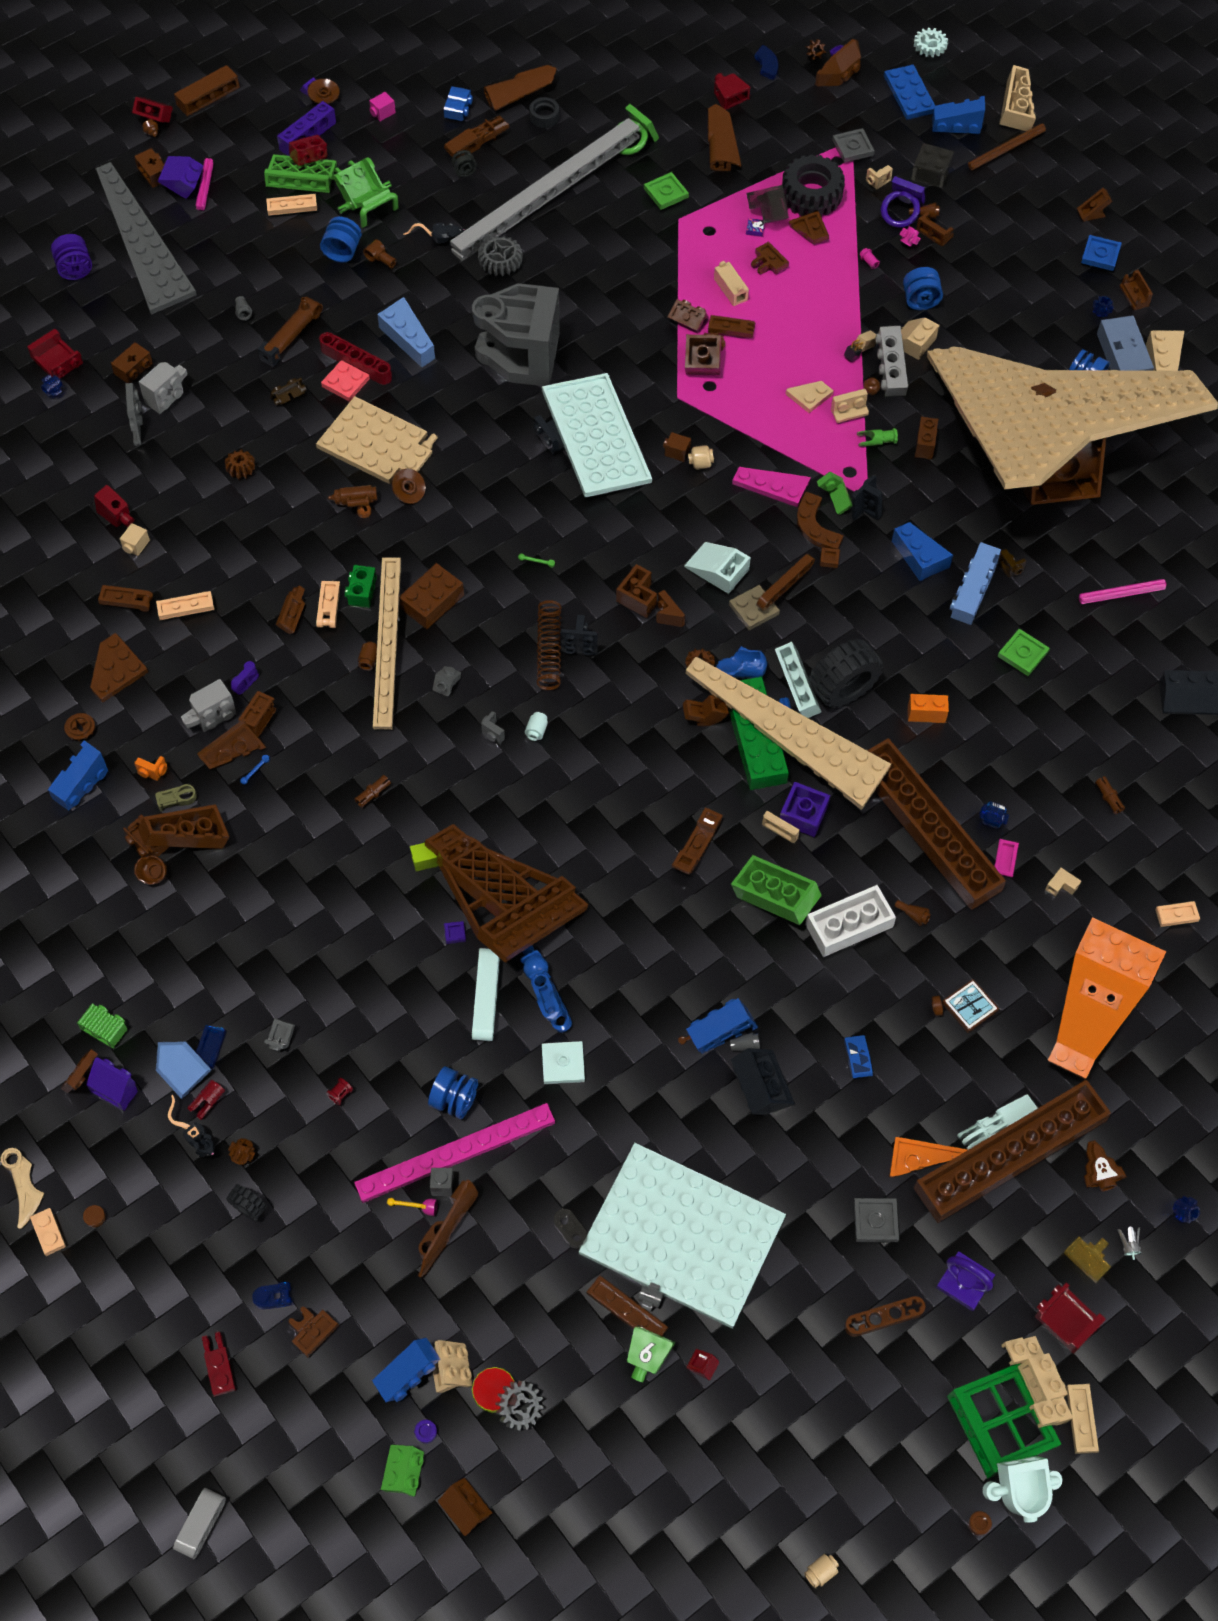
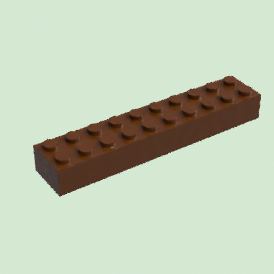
(936, 829)
(1011, 1151)

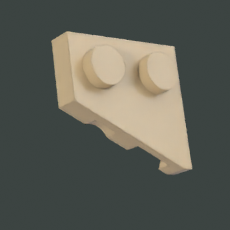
(810, 395)

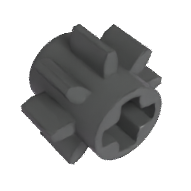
(650, 1296)

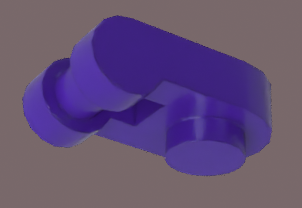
(245, 679)

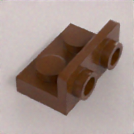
(687, 315)

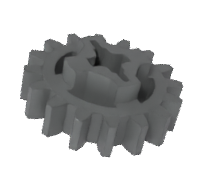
(527, 1410)

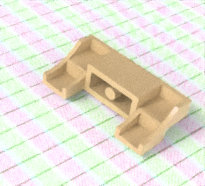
(1041, 1380)

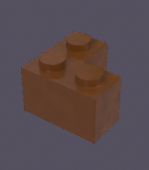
(634, 592)

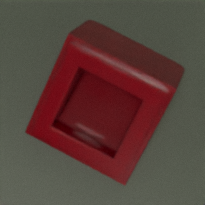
(703, 1364)

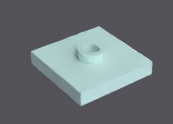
(563, 1062)

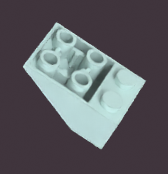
(719, 565)

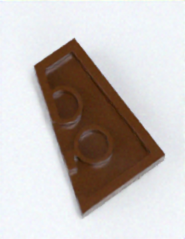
(233, 743)

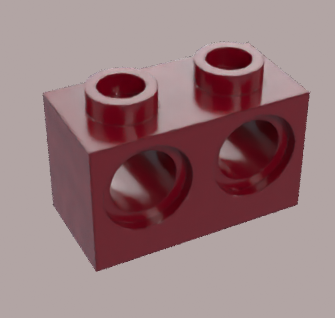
(308, 150)

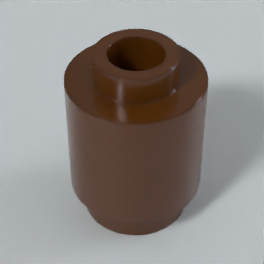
(367, 656)

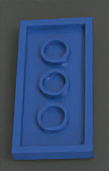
(909, 91)

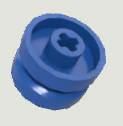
(922, 288)

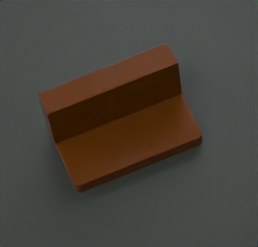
(464, 1506)

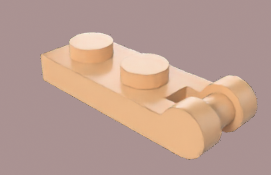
(328, 603)

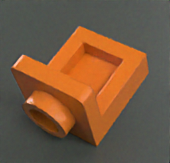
(151, 770)

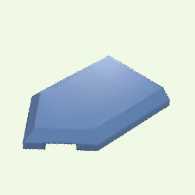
(180, 1066)

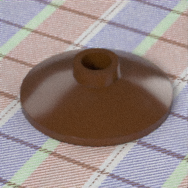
(323, 90)
(415, 485)

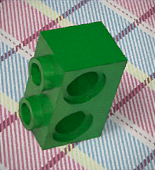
(363, 586)

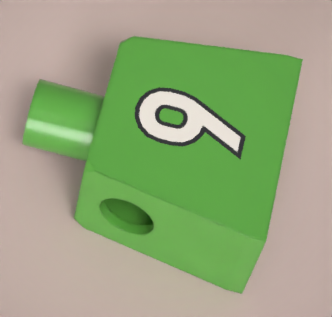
(647, 1352)

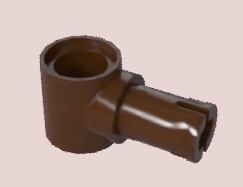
(377, 252)

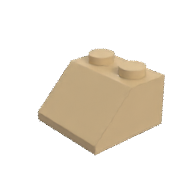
(918, 336)

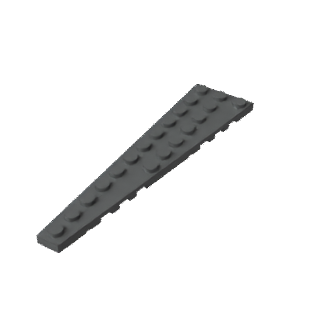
(153, 263)

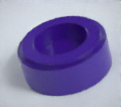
(425, 1431)

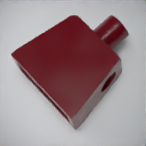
(730, 90)
(112, 507)

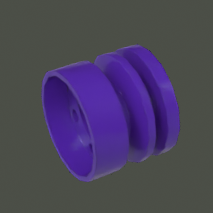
(71, 256)

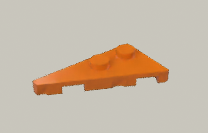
(916, 1155)

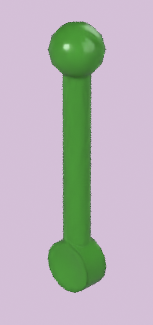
(551, 563)

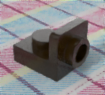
(1008, 564)

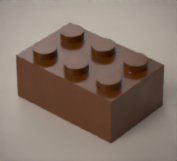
(431, 596)

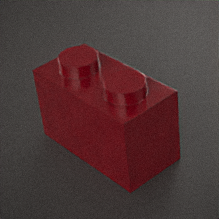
(152, 109)

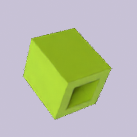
(423, 857)

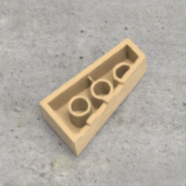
(1017, 104)
(1165, 349)

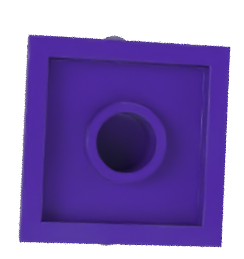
(908, 193)
(965, 1281)

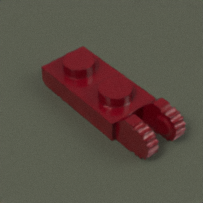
(218, 1366)

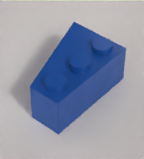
(959, 117)
(920, 551)
(79, 777)
(721, 1025)

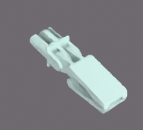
(1004, 1117)

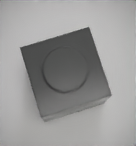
(441, 1182)

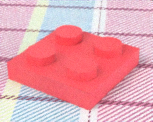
(345, 380)

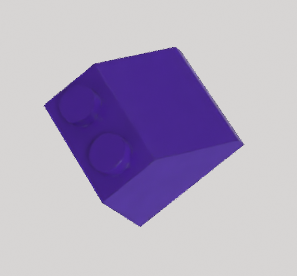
(180, 174)

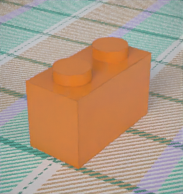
(928, 708)

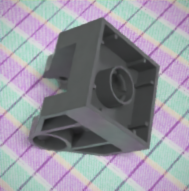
(522, 330)

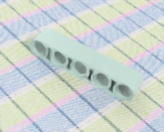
(485, 995)

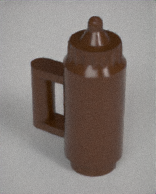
(354, 496)

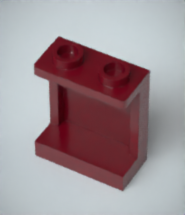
(54, 355)
(1068, 1318)

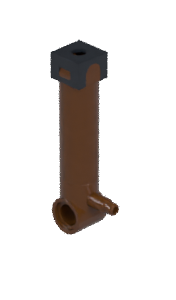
(270, 351)

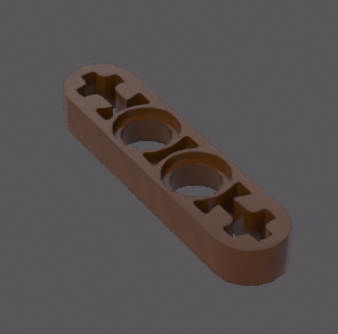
(883, 1313)

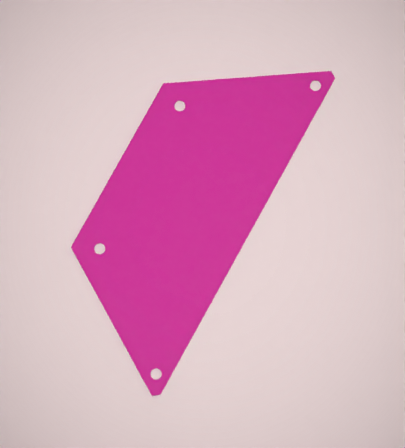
(800, 330)

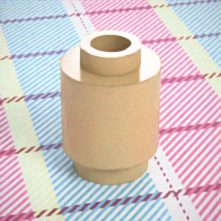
(821, 1570)

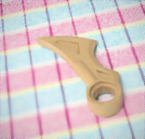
(28, 1195)

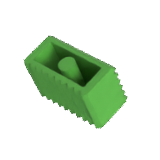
(102, 1025)

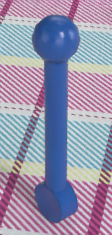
(265, 759)

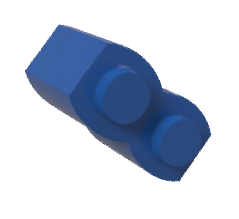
(458, 103)

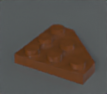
(115, 668)

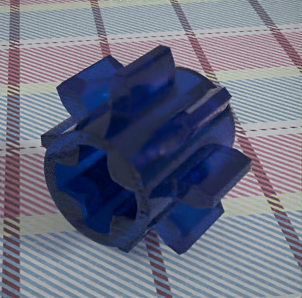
(1103, 306)
(51, 385)
(1186, 1209)

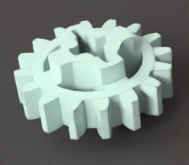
(930, 42)

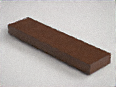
(624, 1307)

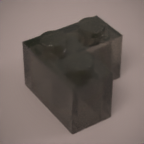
(771, 202)

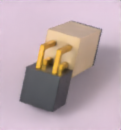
(863, 342)

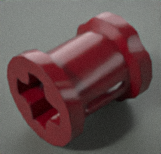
(339, 1091)

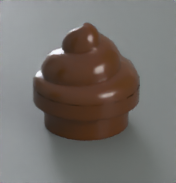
(150, 127)
(872, 386)

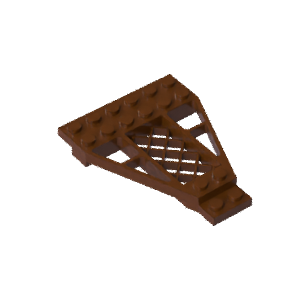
(514, 924)

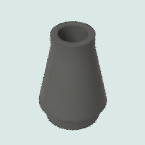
(243, 310)
(747, 1041)

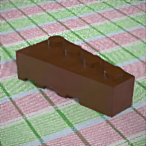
(185, 828)

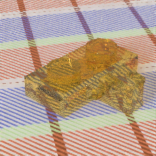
(1089, 1257)

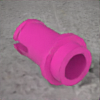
(870, 259)

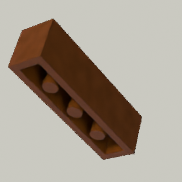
(206, 90)

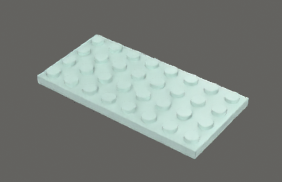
(596, 435)

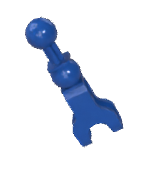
(547, 996)

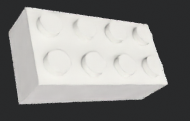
(850, 920)

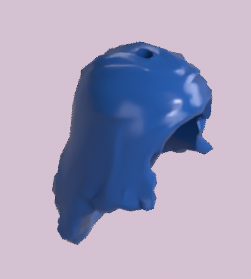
(744, 664)

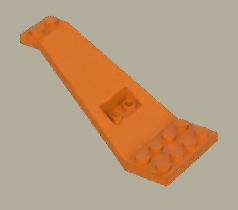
(1114, 966)

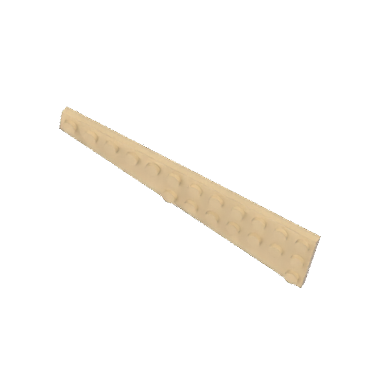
(829, 755)

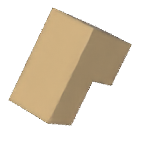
(1063, 880)

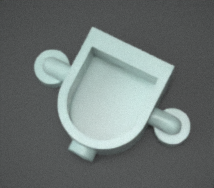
(1024, 1486)

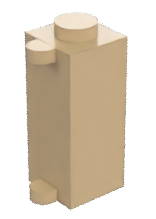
(731, 283)

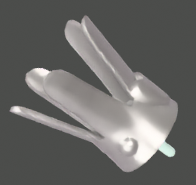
(1133, 1246)

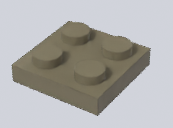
(748, 612)

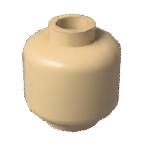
(701, 457)

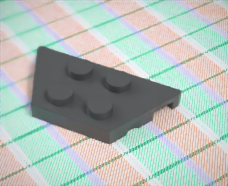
(133, 409)

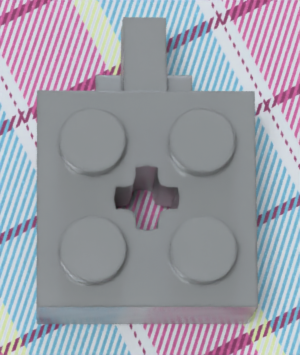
(162, 386)
(210, 707)

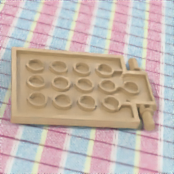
(376, 441)

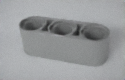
(199, 1523)

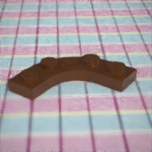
(809, 526)

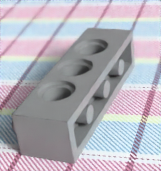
(892, 336)

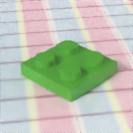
(666, 190)
(1023, 652)

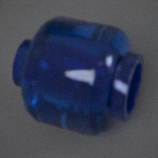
(993, 814)

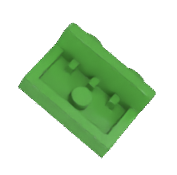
(402, 1470)

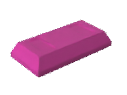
(1006, 857)

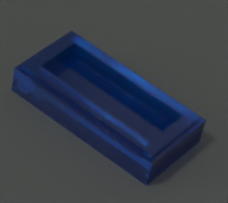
(210, 1044)

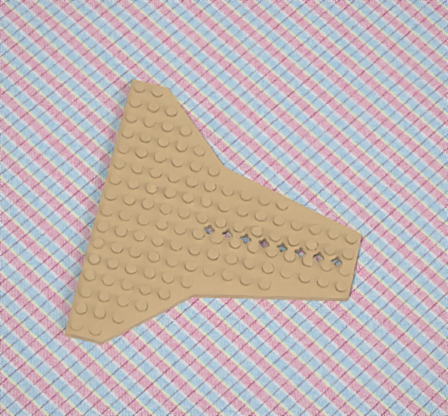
(1037, 435)

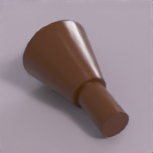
(931, 208)
(918, 914)

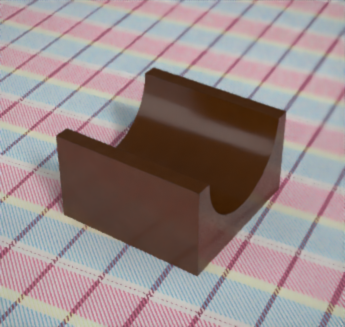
(1075, 479)

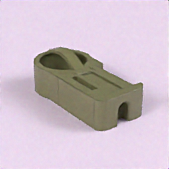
(172, 797)

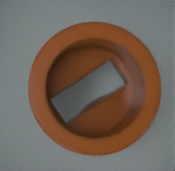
(364, 514)

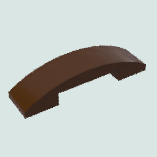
(698, 841)

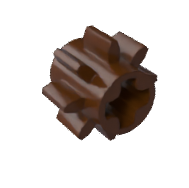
(820, 49)
(241, 1151)

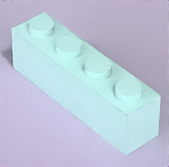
(798, 680)

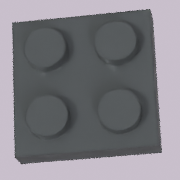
(853, 145)
(876, 1220)

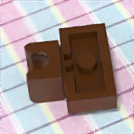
(312, 1330)

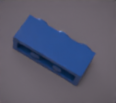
(406, 1370)

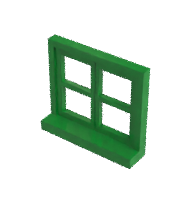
(978, 1431)

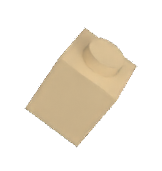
(134, 539)

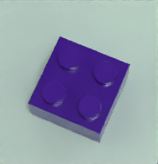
(805, 808)

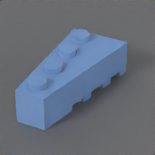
(406, 331)
(975, 583)

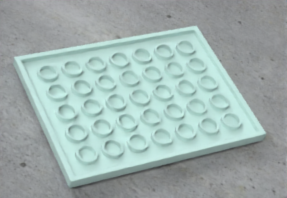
(683, 1234)

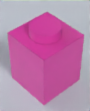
(382, 106)

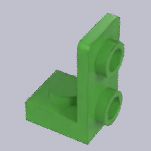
(836, 487)

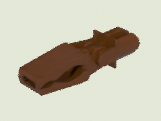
(473, 138)

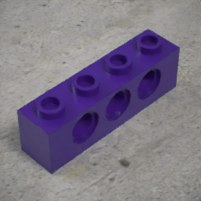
(312, 123)

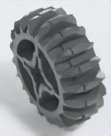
(500, 256)

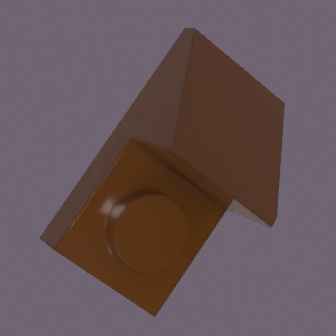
(1094, 206)
(670, 612)

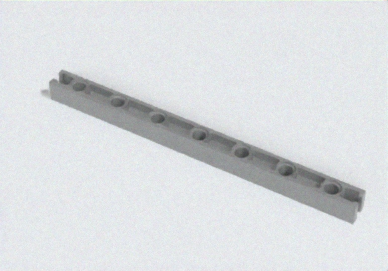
(545, 189)

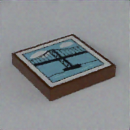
(970, 1006)

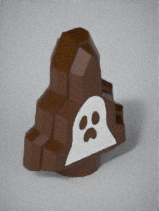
(1101, 1169)

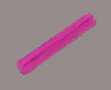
(204, 184)

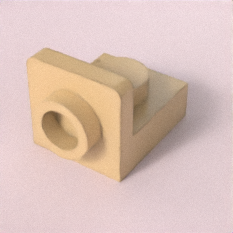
(880, 178)

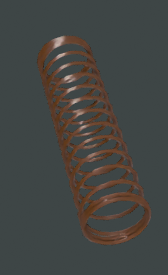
(549, 614)

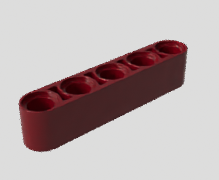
(342, 350)

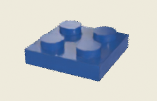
(1101, 252)

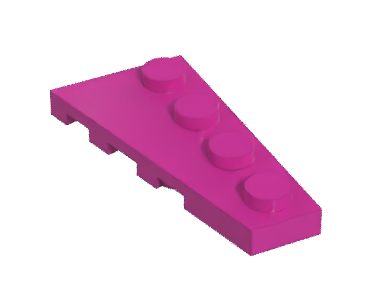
(776, 485)

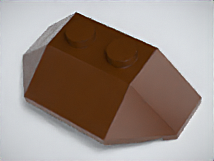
(840, 65)

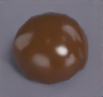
(150, 870)

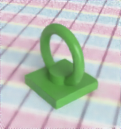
(646, 130)

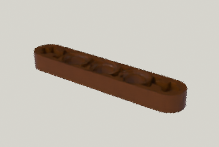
(785, 582)

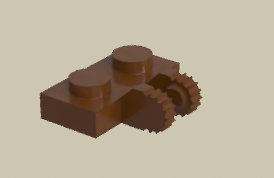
(771, 257)

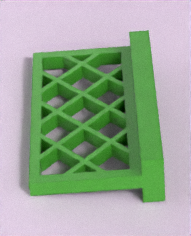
(300, 180)

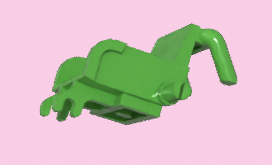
(363, 188)

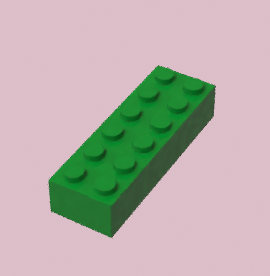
(760, 756)

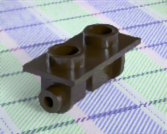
(281, 393)

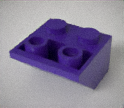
(111, 1083)

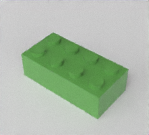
(776, 889)

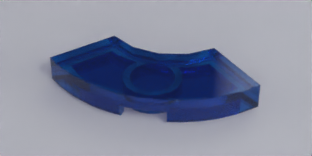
(768, 61)

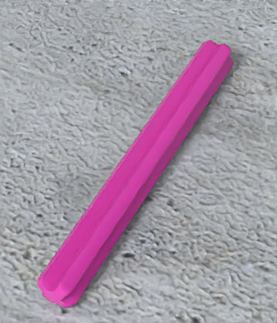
(1122, 591)

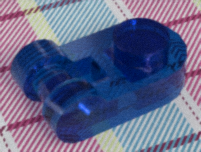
(265, 1299)

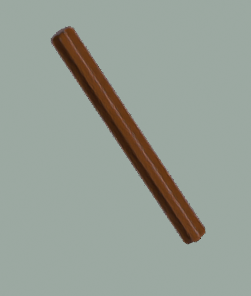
(1006, 146)

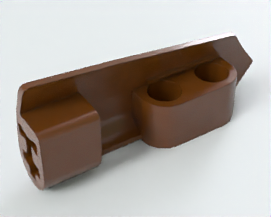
(521, 85)
(721, 140)
(461, 1200)

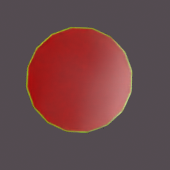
(488, 1385)

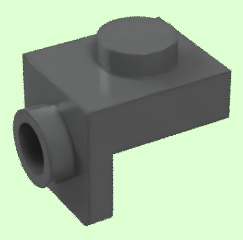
(445, 680)
(491, 730)
(280, 1035)

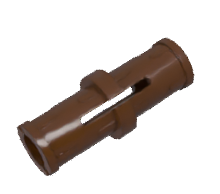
(372, 791)
(1110, 795)

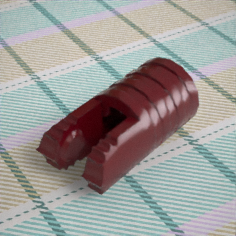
(209, 1096)

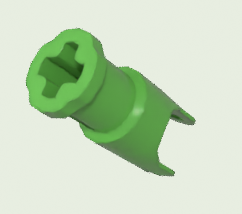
(879, 437)

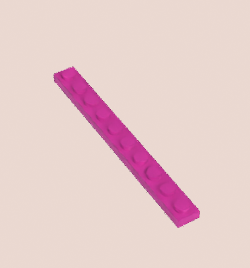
(454, 1152)

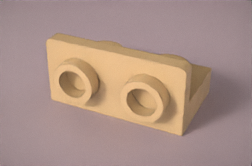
(849, 405)

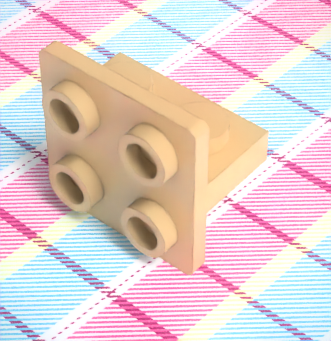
(453, 1366)

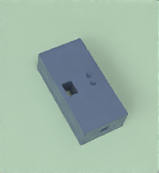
(1124, 345)

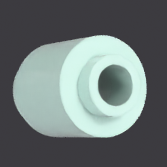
(536, 726)

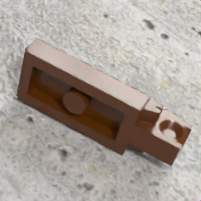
(291, 610)

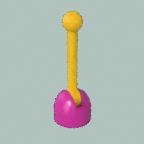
(428, 1207)

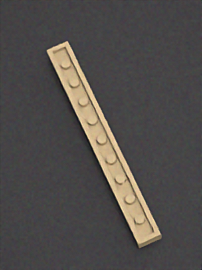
(387, 643)

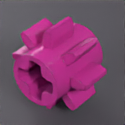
(909, 236)

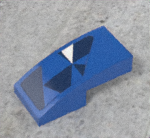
(858, 1056)

